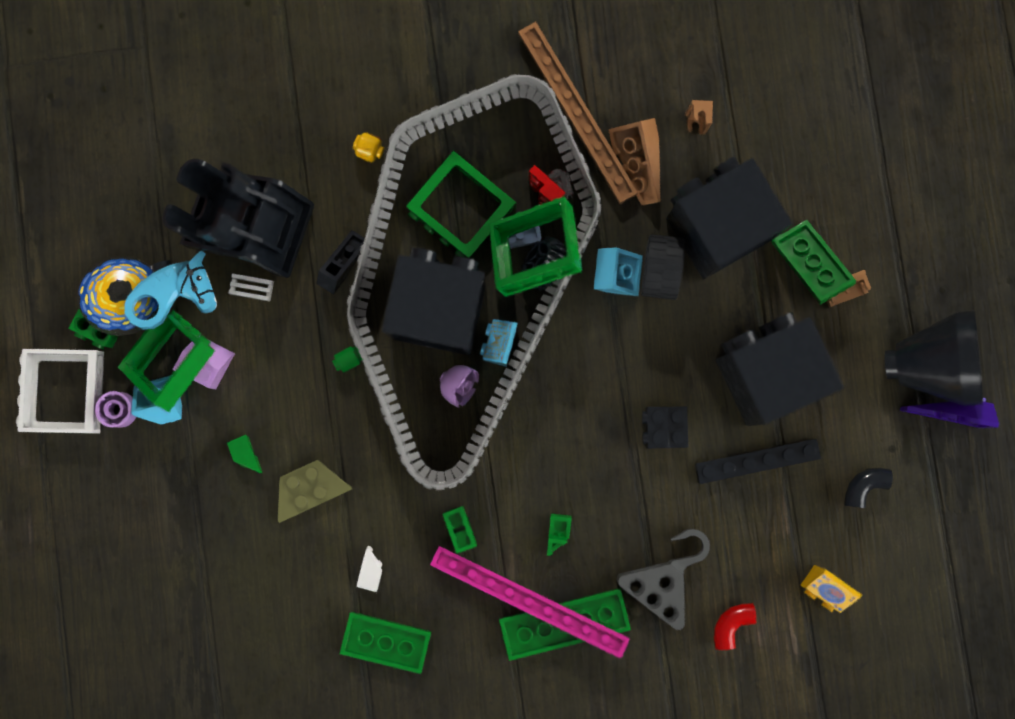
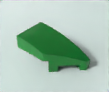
(243, 453)
(558, 532)

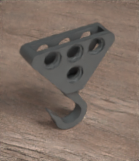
(672, 594)

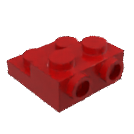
(547, 188)

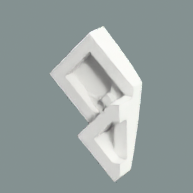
(370, 572)

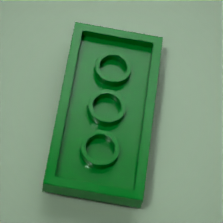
(813, 262)
(385, 642)

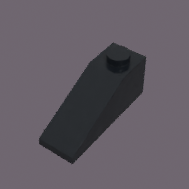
(340, 263)

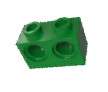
(90, 333)
(459, 529)

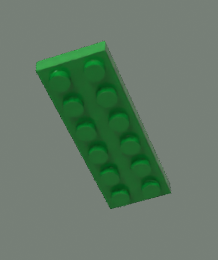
(529, 635)

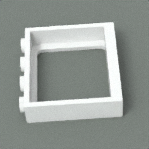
(28, 383)

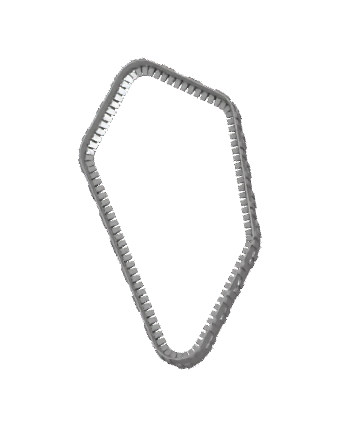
(407, 133)

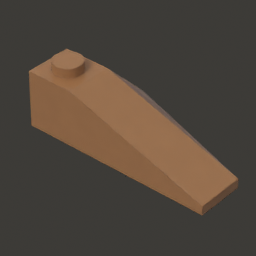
(639, 152)

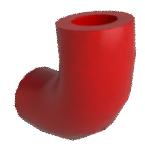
(729, 623)

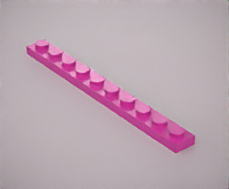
(530, 602)

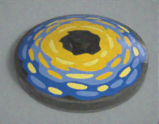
(105, 290)

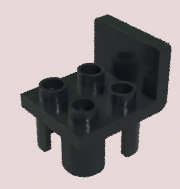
(241, 216)

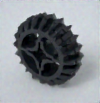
(544, 252)

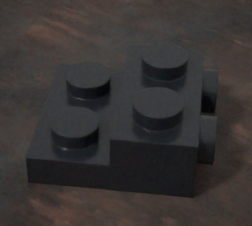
(665, 427)

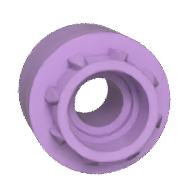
(105, 409)

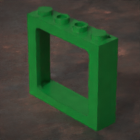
(432, 226)
(506, 227)
(148, 347)

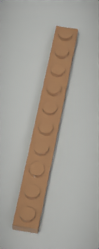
(577, 113)

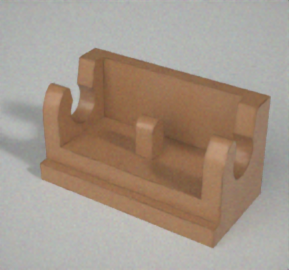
(700, 113)
(860, 288)

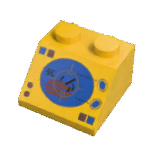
(830, 589)

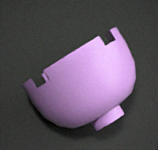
(458, 383)

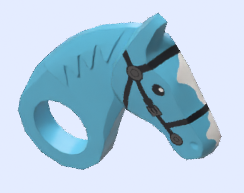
(167, 284)

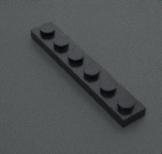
(757, 461)

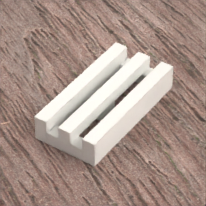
(234, 284)

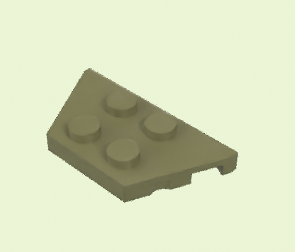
(308, 488)

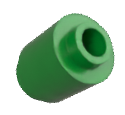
(347, 359)

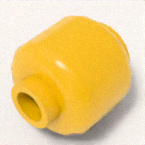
(368, 147)

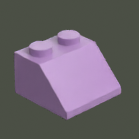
(215, 367)

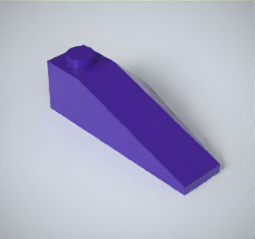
(976, 416)

